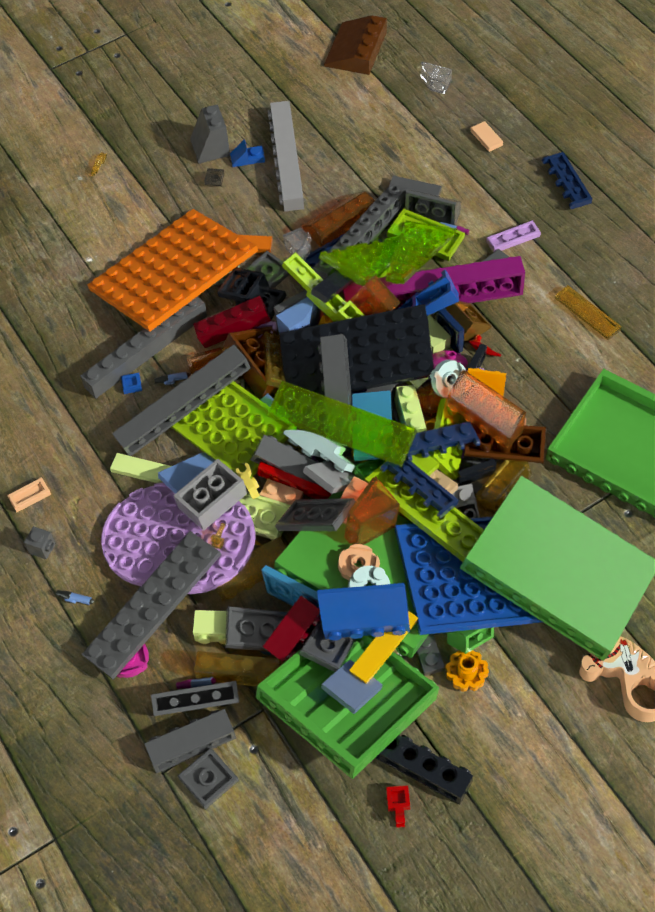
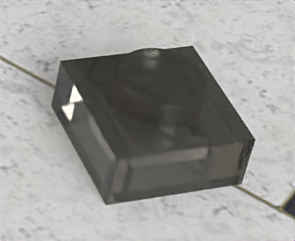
(214, 177)

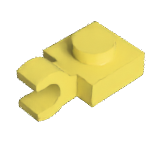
(250, 483)

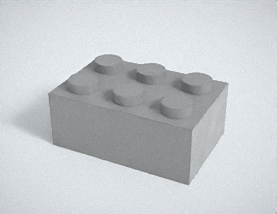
(210, 494)

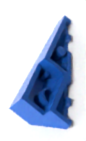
(436, 296)

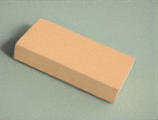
(486, 136)
(29, 494)

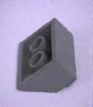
(433, 206)

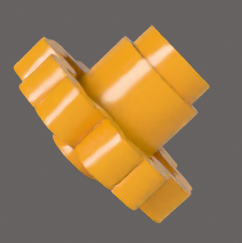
(467, 670)

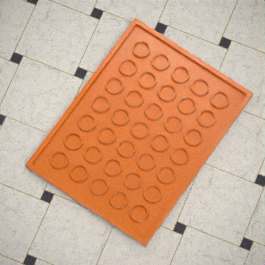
(172, 269)

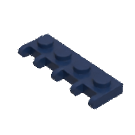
(568, 179)
(443, 438)
(423, 485)

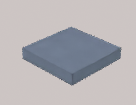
(349, 689)

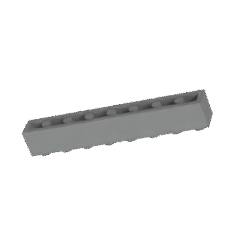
(286, 159)

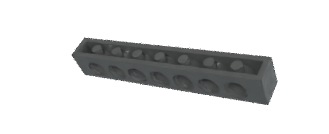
(369, 225)

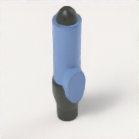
(170, 379)
(73, 597)

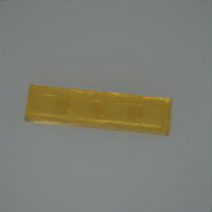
(588, 312)
(273, 359)

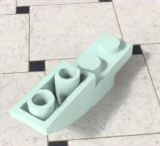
(320, 447)

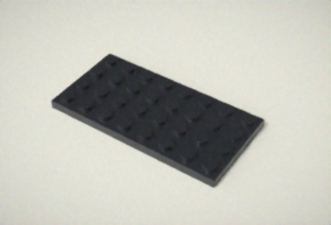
(380, 347)

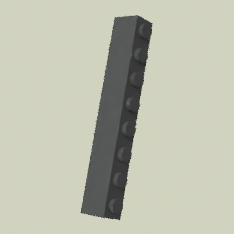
(141, 348)
(181, 400)

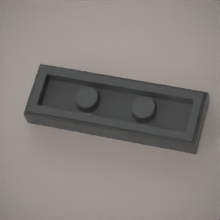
(411, 184)

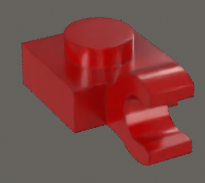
(398, 801)

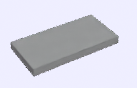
(328, 476)

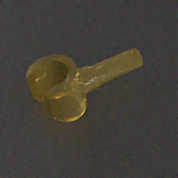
(217, 541)

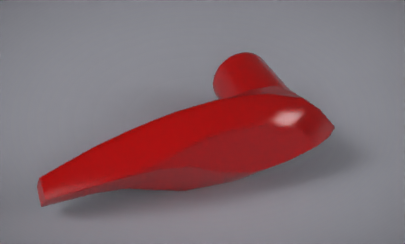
(477, 341)

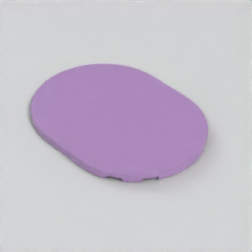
(151, 525)

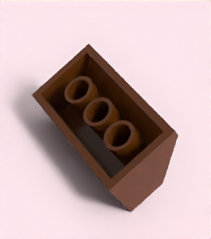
(526, 448)

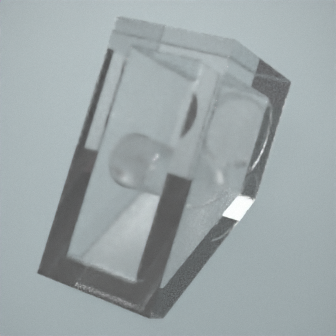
(436, 77)
(298, 242)

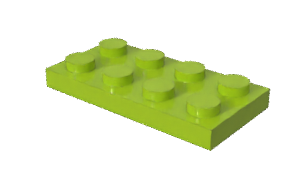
(446, 252)
(450, 461)

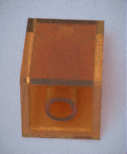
(371, 514)

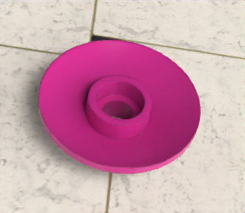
(448, 354)

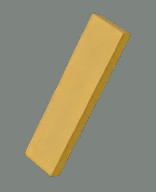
(378, 653)

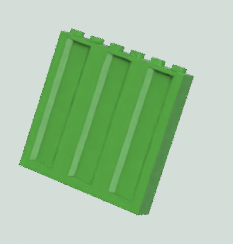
(344, 737)

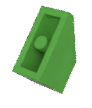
(469, 639)

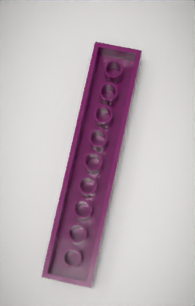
(473, 281)

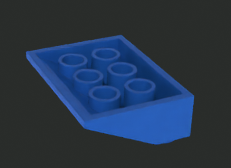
(364, 611)

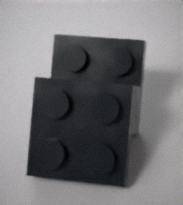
(247, 284)

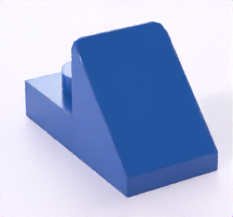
(245, 156)

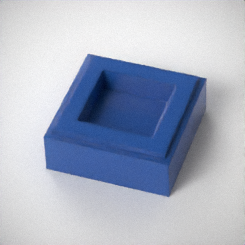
(131, 383)

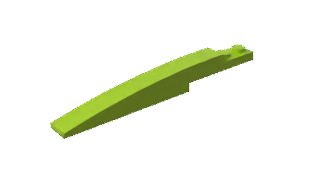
(336, 308)

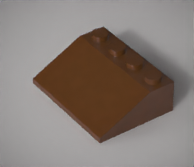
(357, 44)
(253, 350)

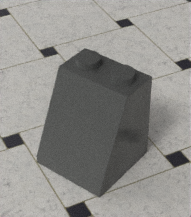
(210, 135)

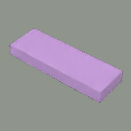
(513, 236)

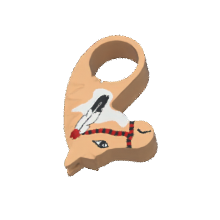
(633, 669)

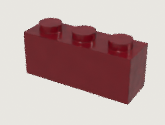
(293, 629)

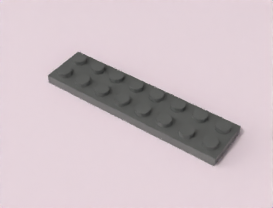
(151, 605)

